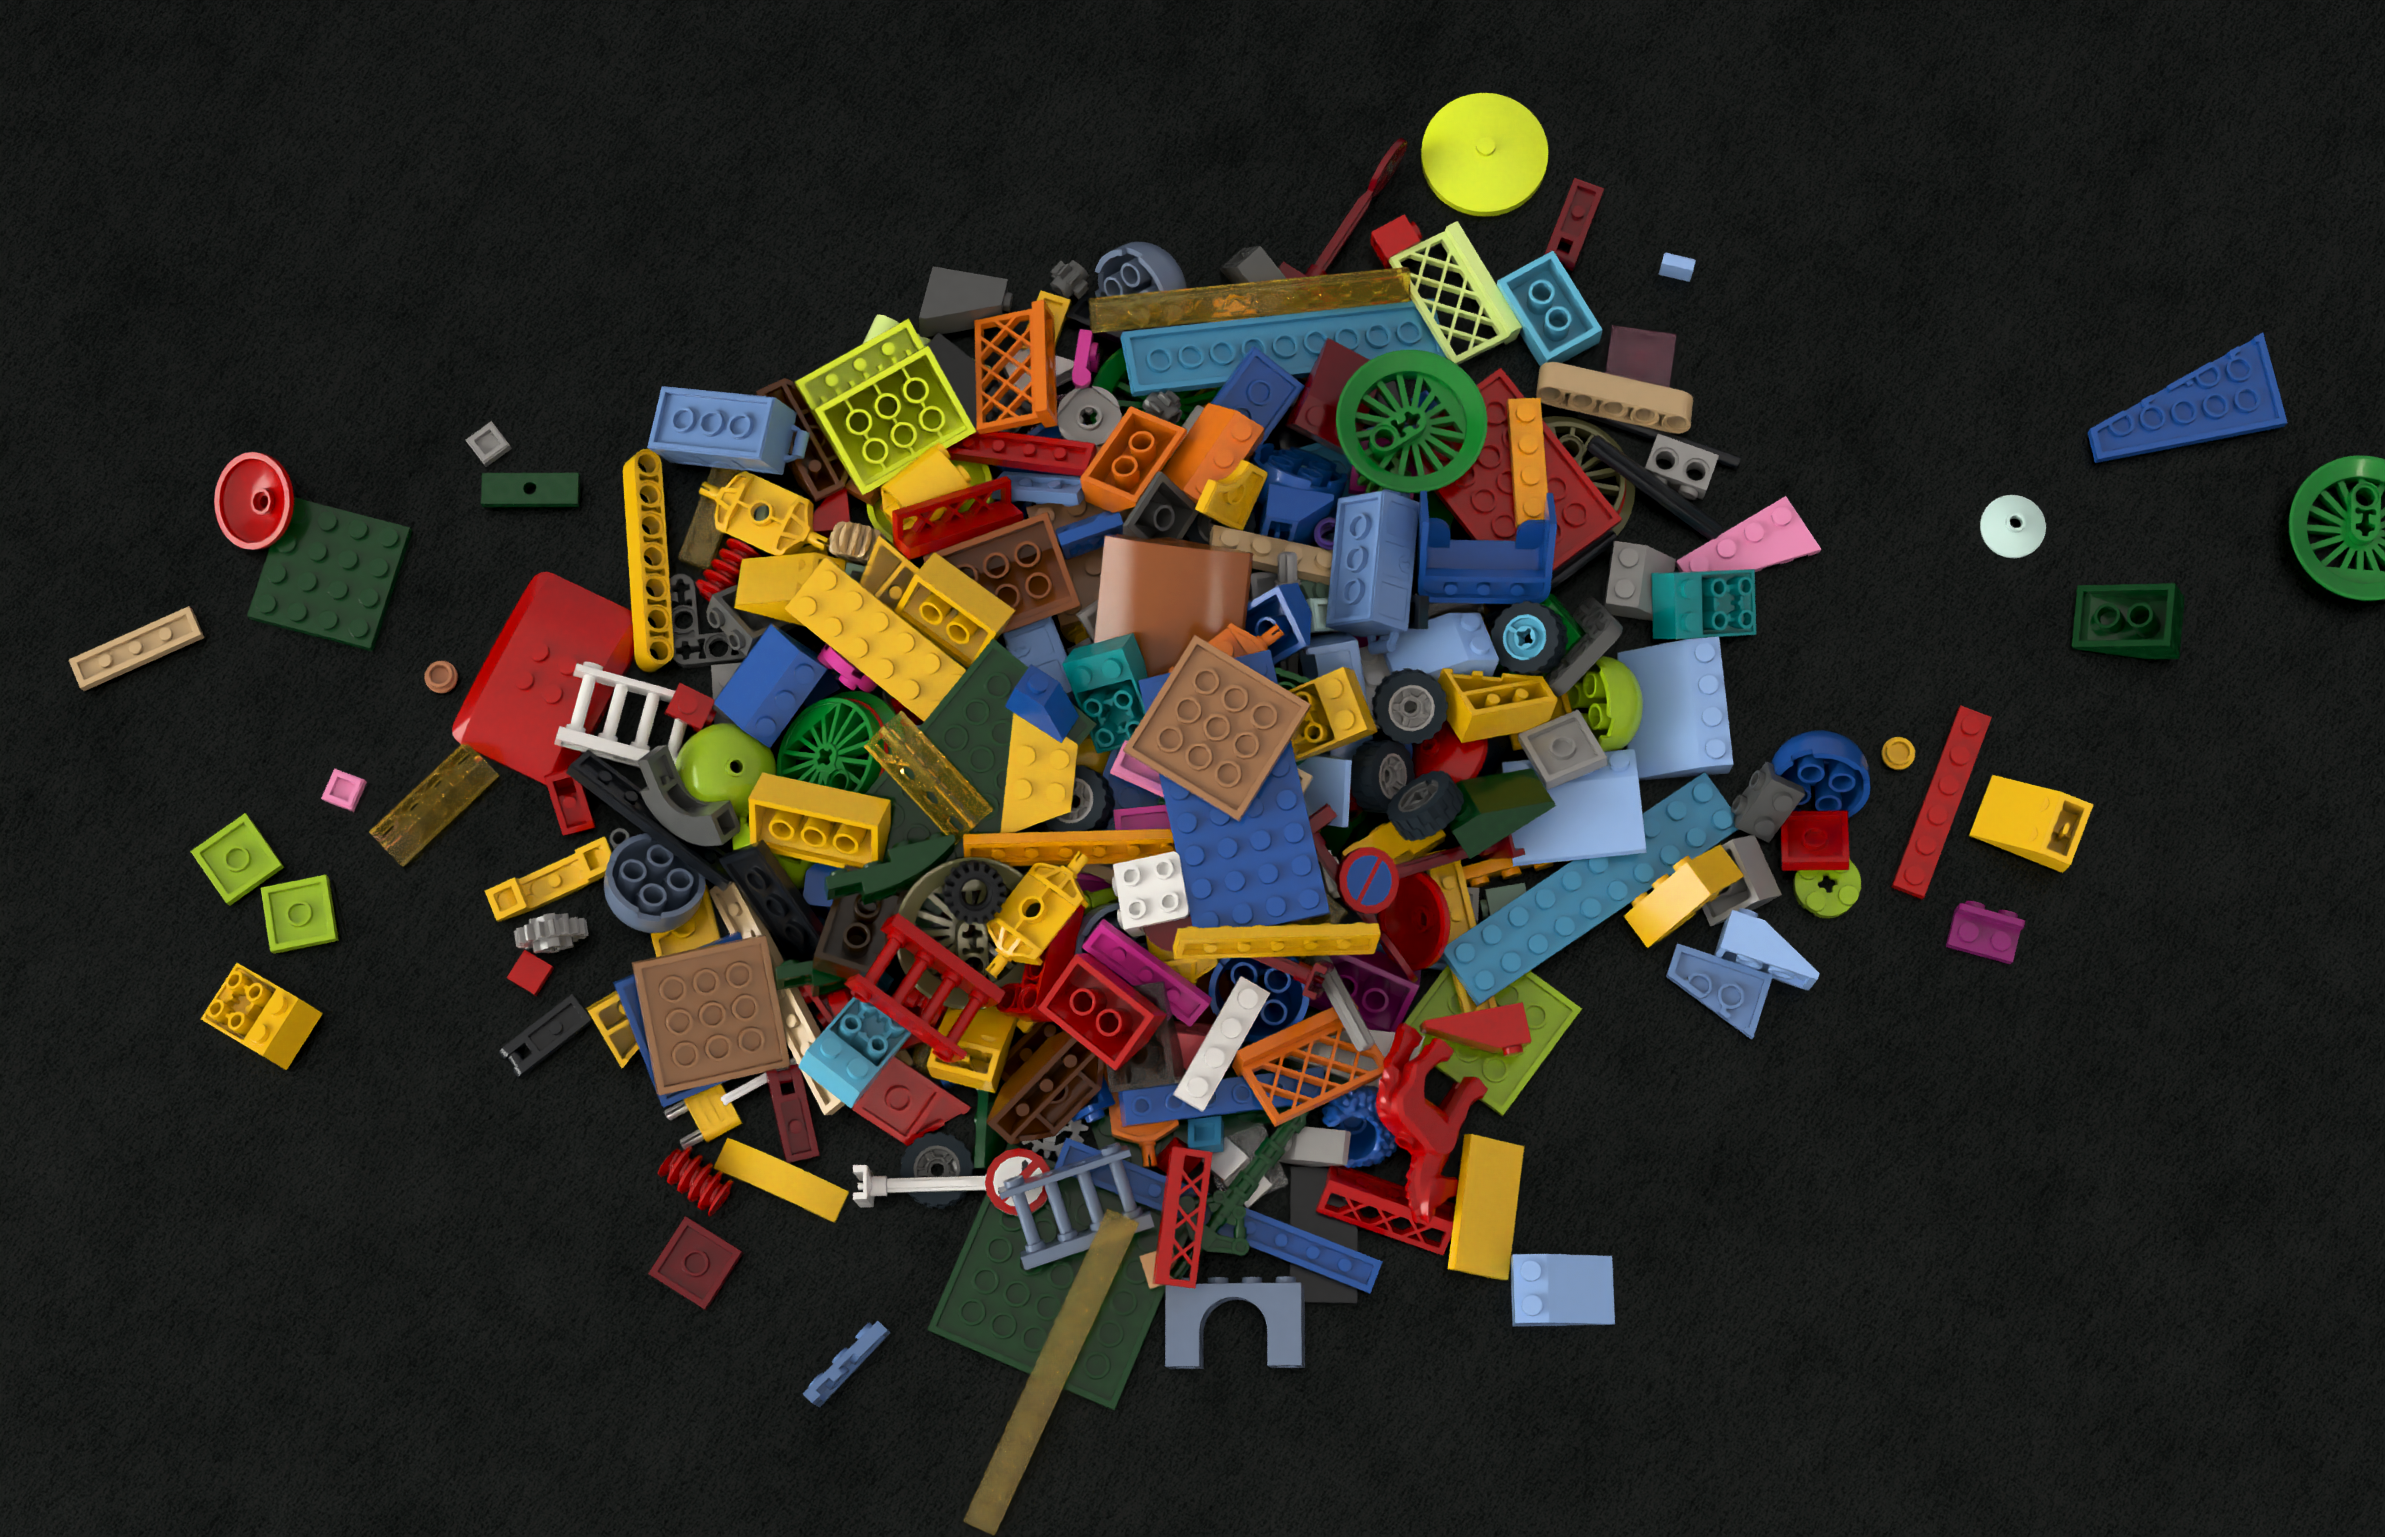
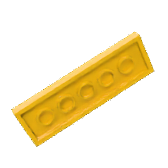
(875, 639)

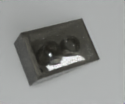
(1160, 1059)

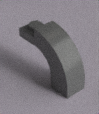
(678, 810)

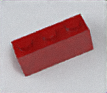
(1101, 1010)

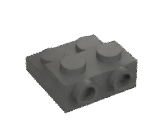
(740, 626)

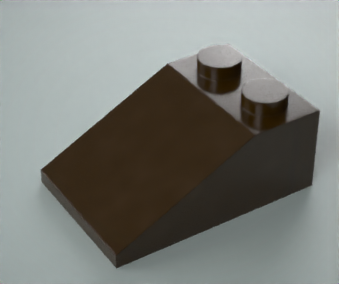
(853, 934)

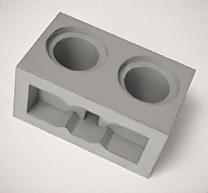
(1682, 458)

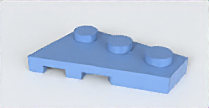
(1722, 986)
(846, 1363)

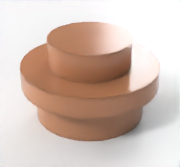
(441, 676)

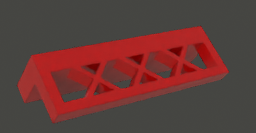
(953, 526)
(1386, 1197)
(1169, 1217)

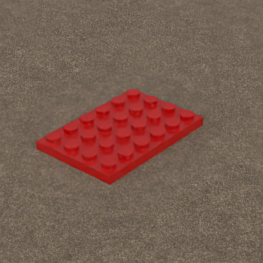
(1484, 494)

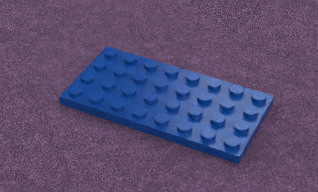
(1250, 868)

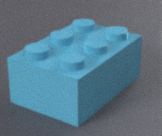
(1550, 310)

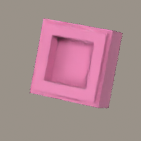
(344, 790)

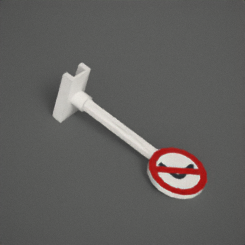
(1006, 1165)

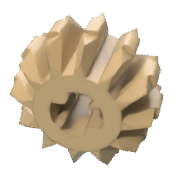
(853, 541)

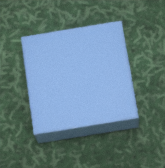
(1677, 267)

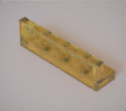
(932, 774)
(435, 805)

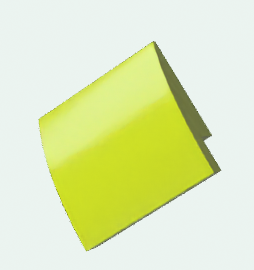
(884, 405)

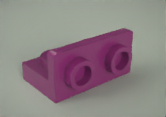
(1985, 932)

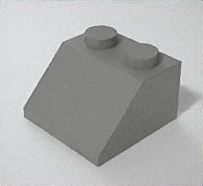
(1629, 579)
(1752, 890)

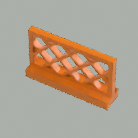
(1042, 371)
(1291, 1043)

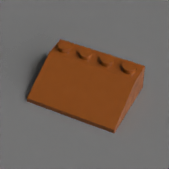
(1020, 567)

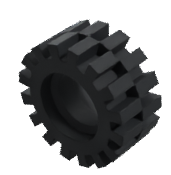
(980, 911)

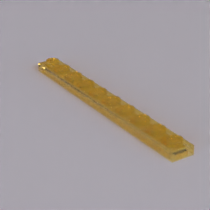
(1249, 299)
(1050, 1371)

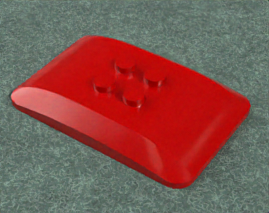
(529, 678)

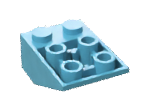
(853, 1050)

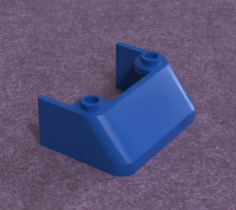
(1485, 568)

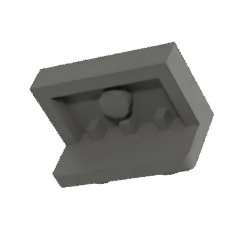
(1766, 803)

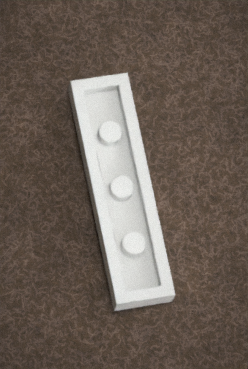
(1221, 1044)

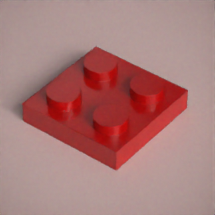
(1815, 841)

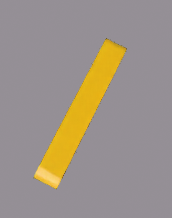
(640, 572)

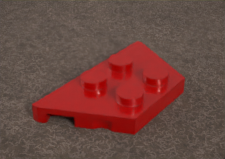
(908, 1103)

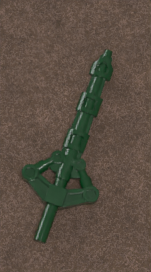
(1228, 1205)

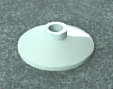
(2004, 538)

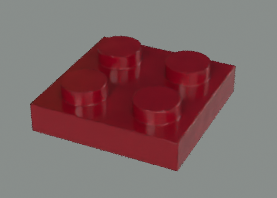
(695, 1263)

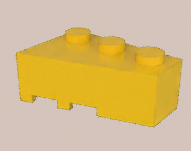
(1495, 705)
(1400, 850)
(1681, 894)

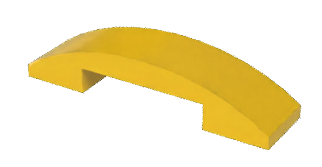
(551, 882)
(781, 1179)

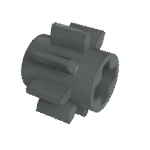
(1069, 280)
(1163, 406)

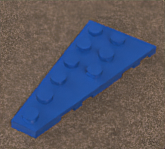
(2209, 404)

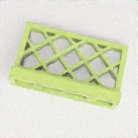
(1481, 288)

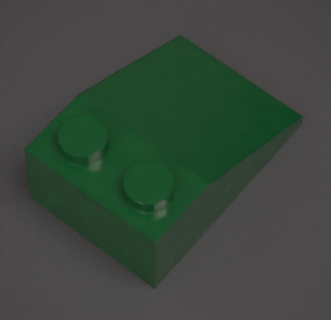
(2129, 620)
(1497, 808)

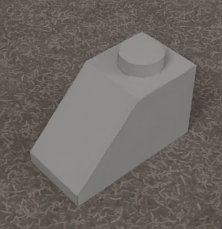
(1317, 1148)

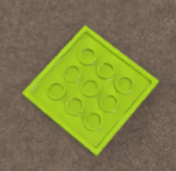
(1505, 1077)

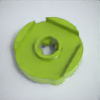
(1826, 904)

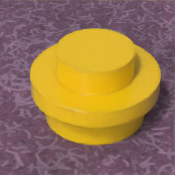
(1898, 753)

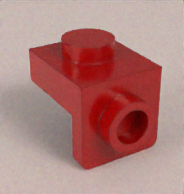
(691, 707)

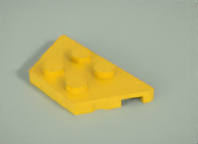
(1037, 777)

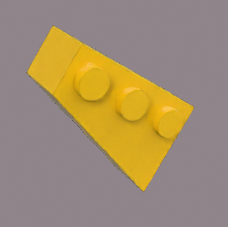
(887, 573)
(614, 1027)

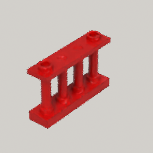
(953, 973)

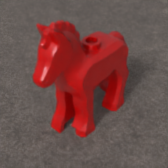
(1418, 1124)

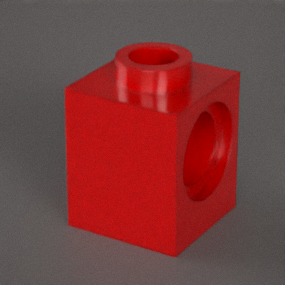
(1394, 238)

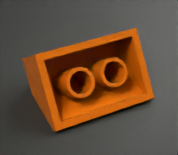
(1212, 449)
(1130, 460)

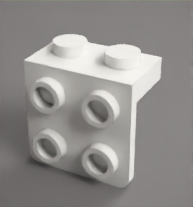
(1149, 892)

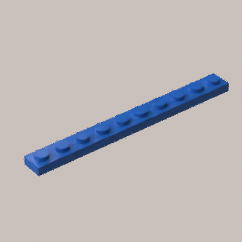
(1262, 1231)

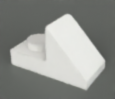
(1229, 1163)

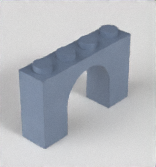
(1279, 1302)

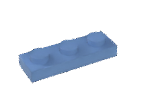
(1043, 488)

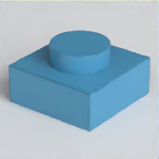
(1206, 1134)

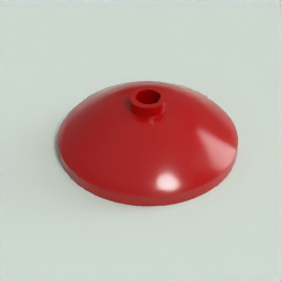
(254, 500)
(1448, 754)
(1417, 921)

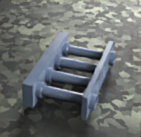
(1070, 1240)

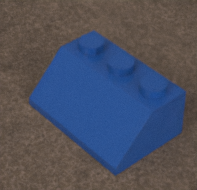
(1290, 611)
(770, 685)

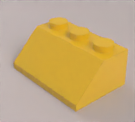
(953, 610)

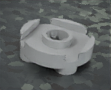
(1088, 401)

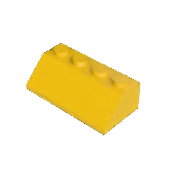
(818, 822)

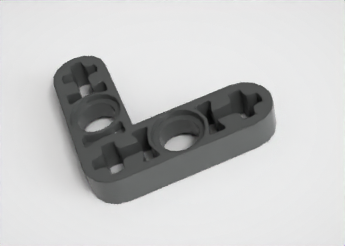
(692, 635)
(1600, 635)

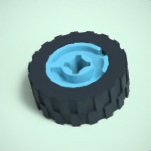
(1545, 630)

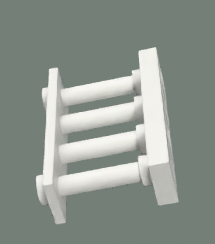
(606, 744)

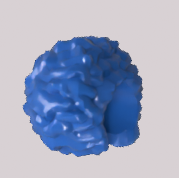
(1369, 1137)

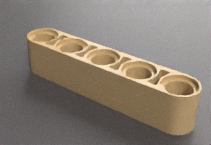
(1614, 397)

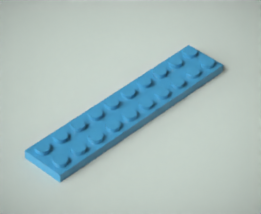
(1210, 352)
(1586, 893)

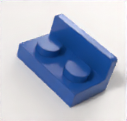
(1088, 533)

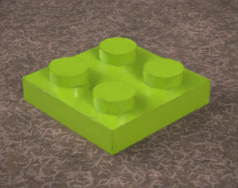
(237, 859)
(299, 914)

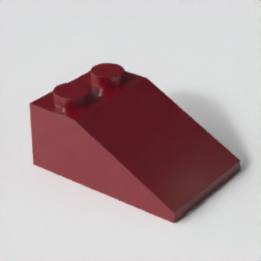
(1317, 404)

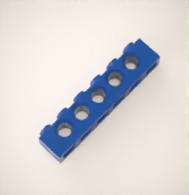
(1230, 1097)

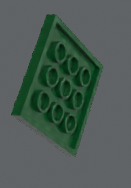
(331, 575)

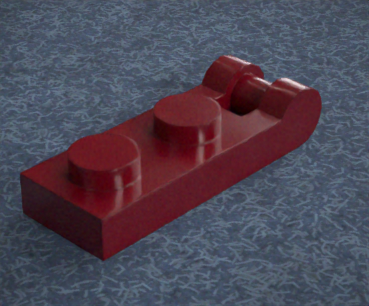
(1575, 221)
(792, 1114)

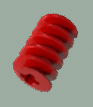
(726, 571)
(695, 1179)

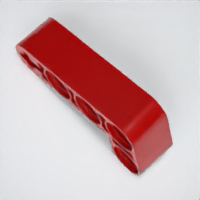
(1025, 997)

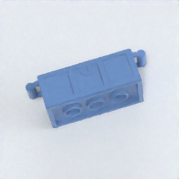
(725, 430)
(1373, 567)
(1041, 647)
(1328, 654)

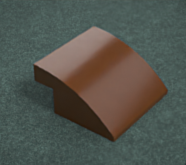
(1170, 593)

